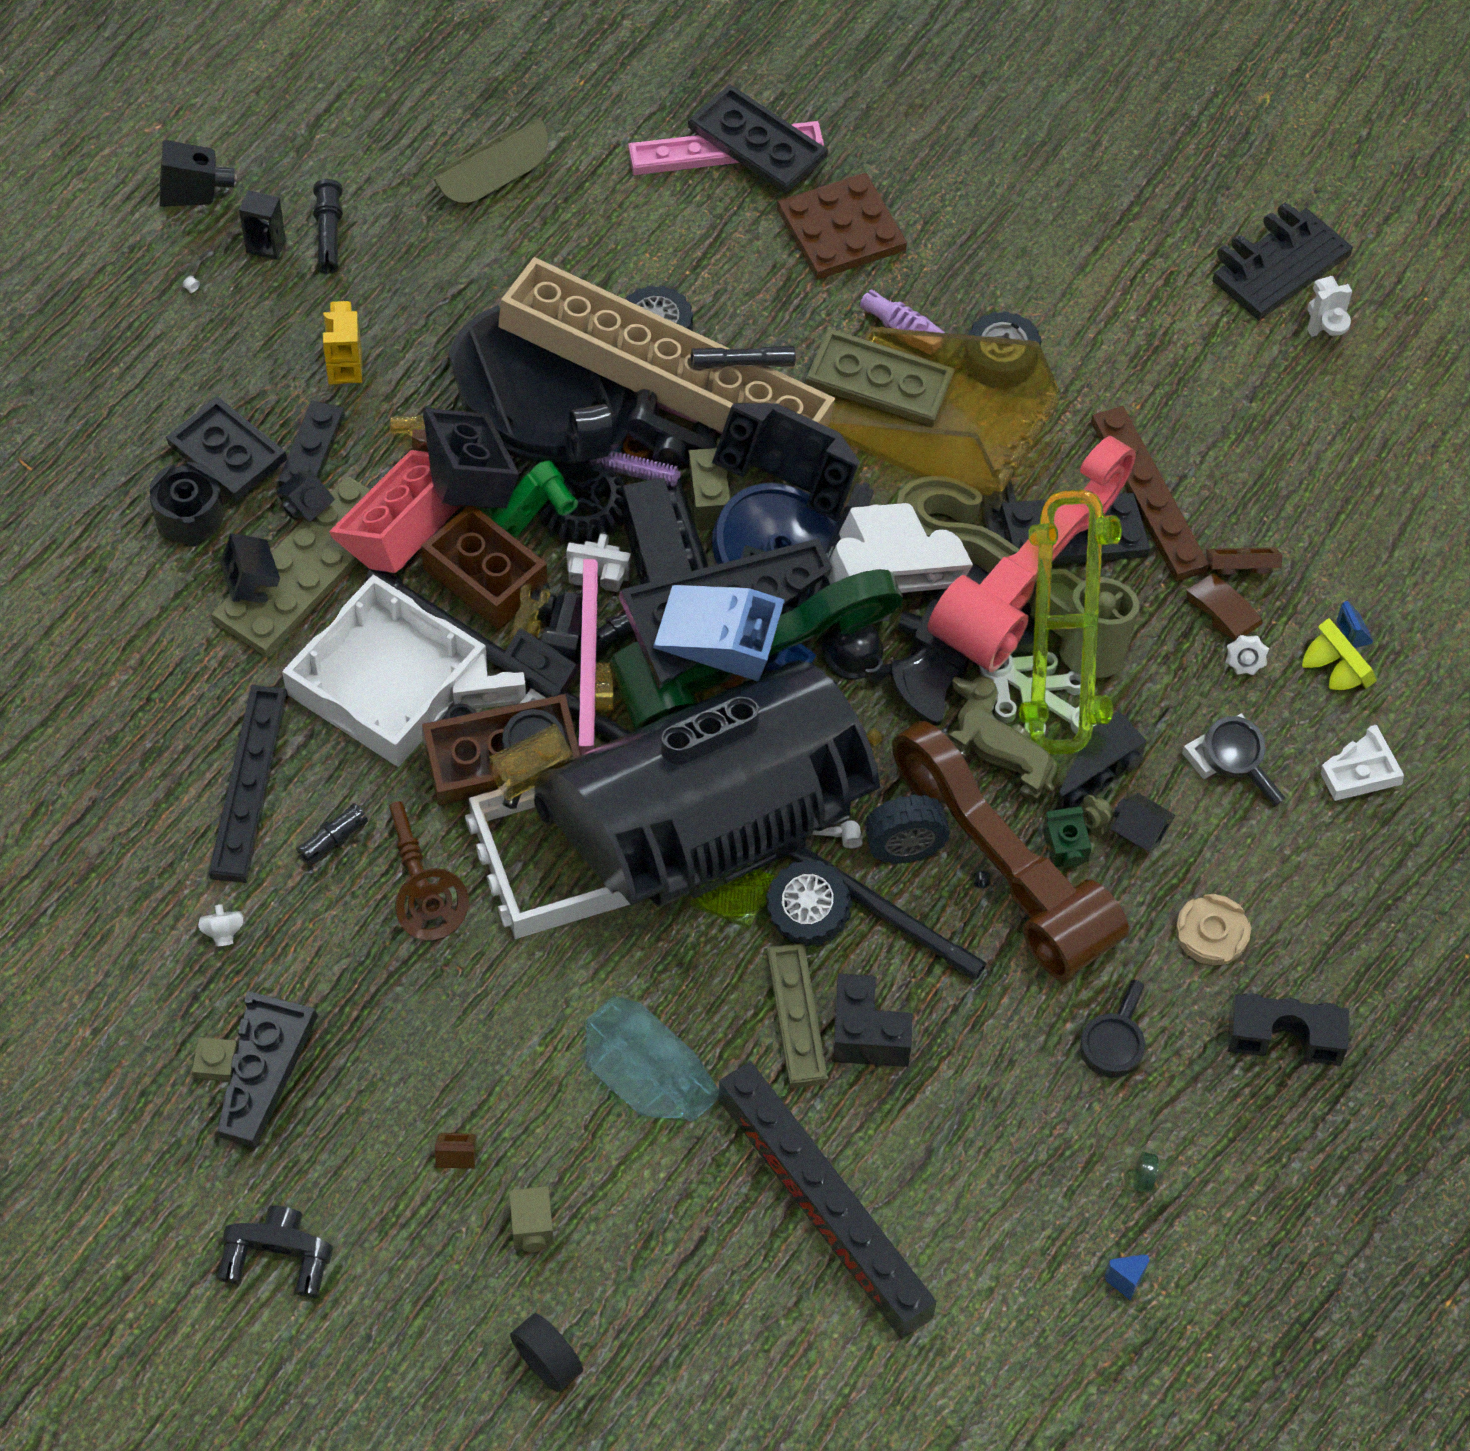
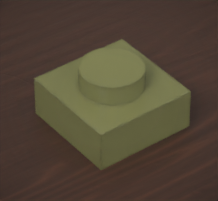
(214, 1059)

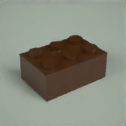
(483, 565)

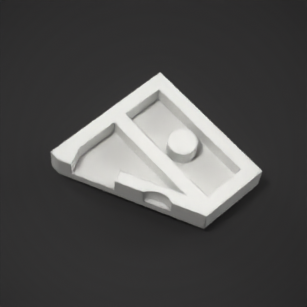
(1362, 767)

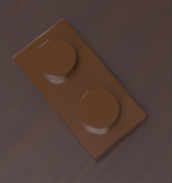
(1258, 560)

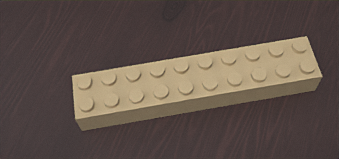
(642, 349)

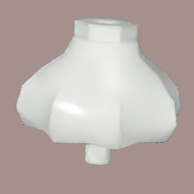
(1247, 654)
(221, 925)

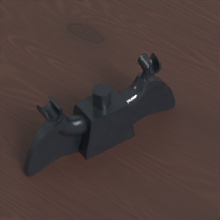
(929, 671)

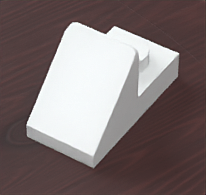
(488, 691)

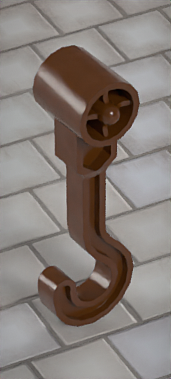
(1066, 922)

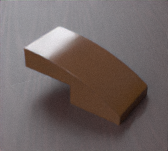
(1226, 606)

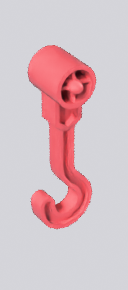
(986, 617)

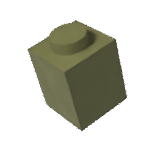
(531, 1219)

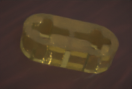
(603, 687)

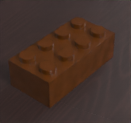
(462, 746)

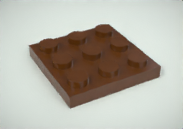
(841, 225)

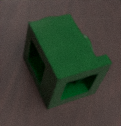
(1067, 837)

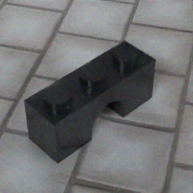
(1319, 1027)

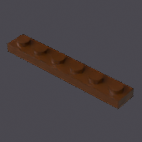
(1154, 499)

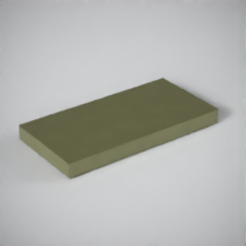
(880, 377)

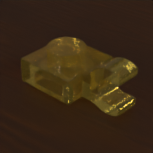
(527, 614)

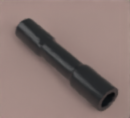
(719, 357)

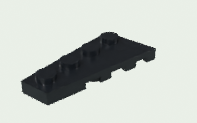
(265, 1057)

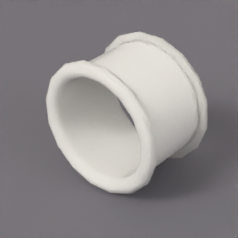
(191, 284)

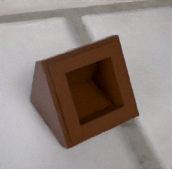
(455, 1150)

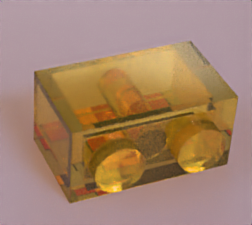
(521, 764)

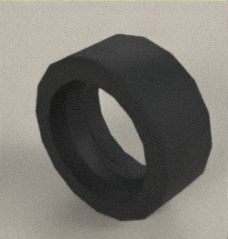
(546, 1352)

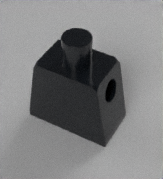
(190, 174)

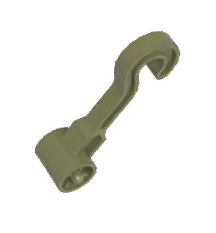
(985, 548)

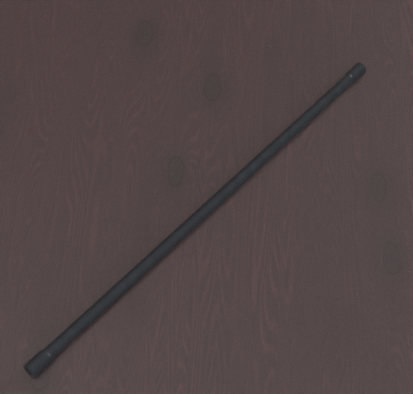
(953, 954)

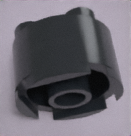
(186, 503)

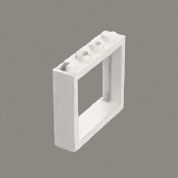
(490, 807)

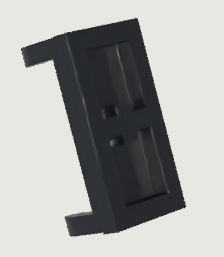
(246, 565)

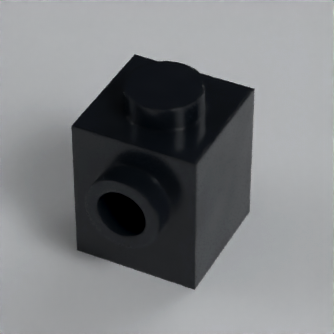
(304, 496)
(1142, 821)

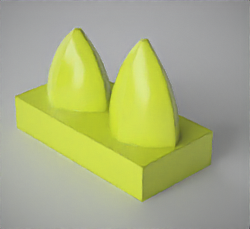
(1329, 647)

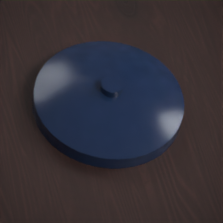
(767, 519)

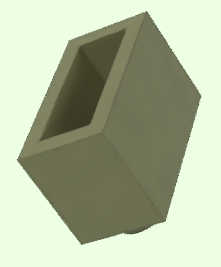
(707, 487)

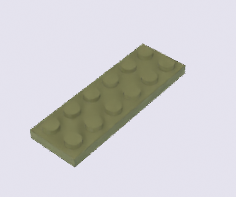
(308, 569)

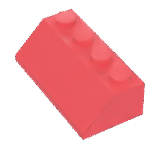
(394, 516)

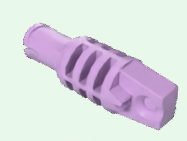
(896, 314)

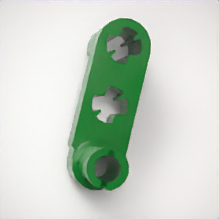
(530, 495)

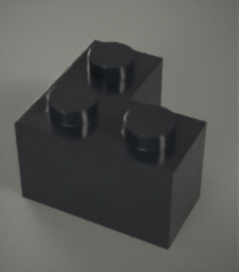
(865, 1033)

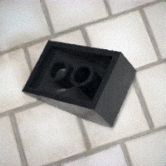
(468, 459)

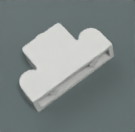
(895, 541)

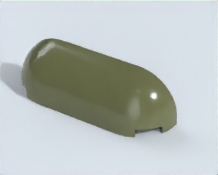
(493, 163)

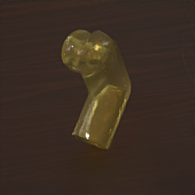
(406, 424)

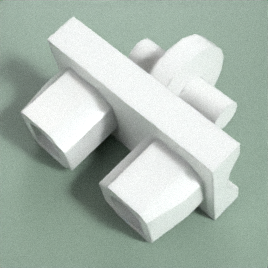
(1329, 308)
(612, 563)

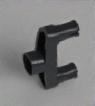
(665, 438)
(277, 1235)

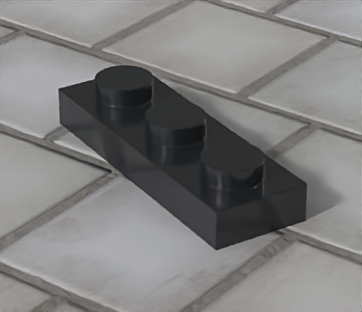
(313, 440)

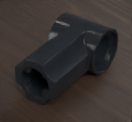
(565, 626)

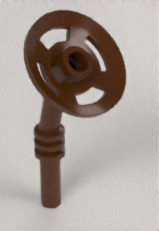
(426, 893)

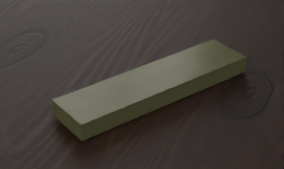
(797, 1016)

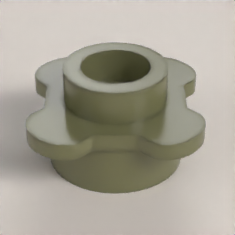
(1096, 814)

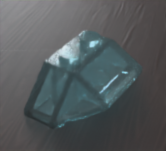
(646, 1062)

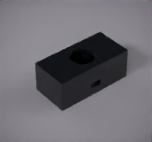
(260, 236)

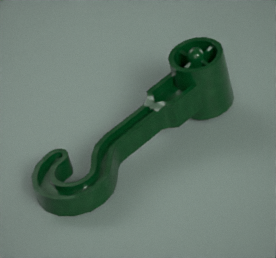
(850, 602)

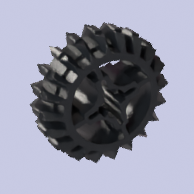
(589, 518)

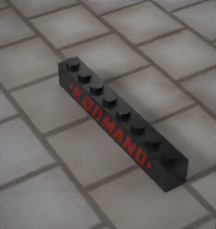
(827, 1200)

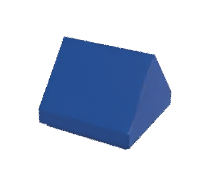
(1126, 1273)

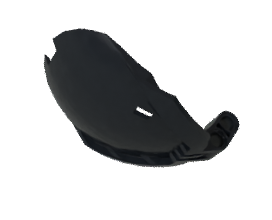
(539, 393)

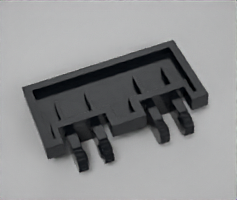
(1275, 270)

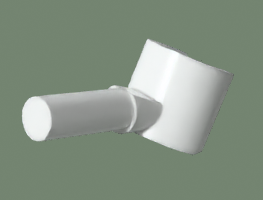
(848, 831)

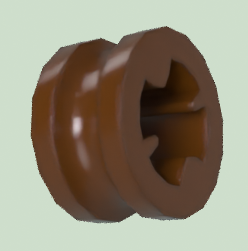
(632, 444)

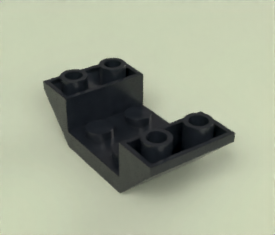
(791, 450)

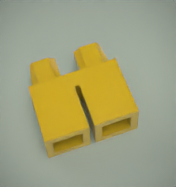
(342, 344)

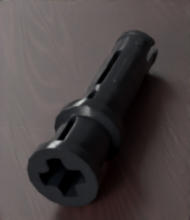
(328, 214)

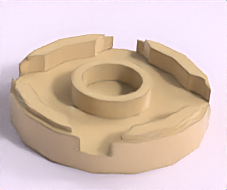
(1213, 930)

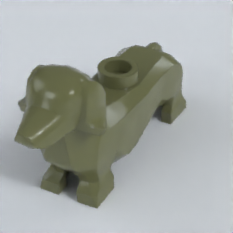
(998, 742)

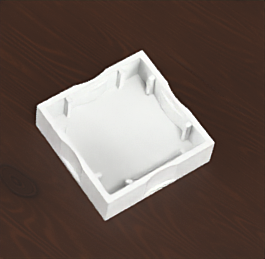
(382, 670)

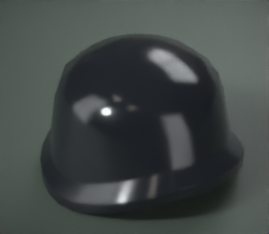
(847, 652)

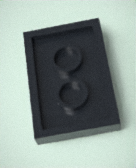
(228, 447)

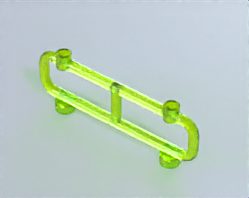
(1093, 708)

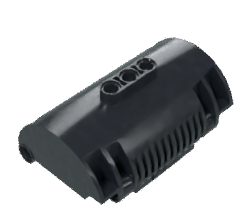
(714, 786)

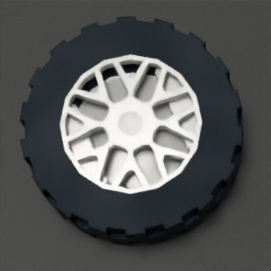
(809, 902)

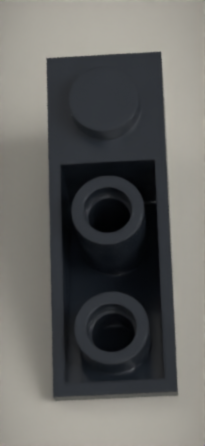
(1107, 754)

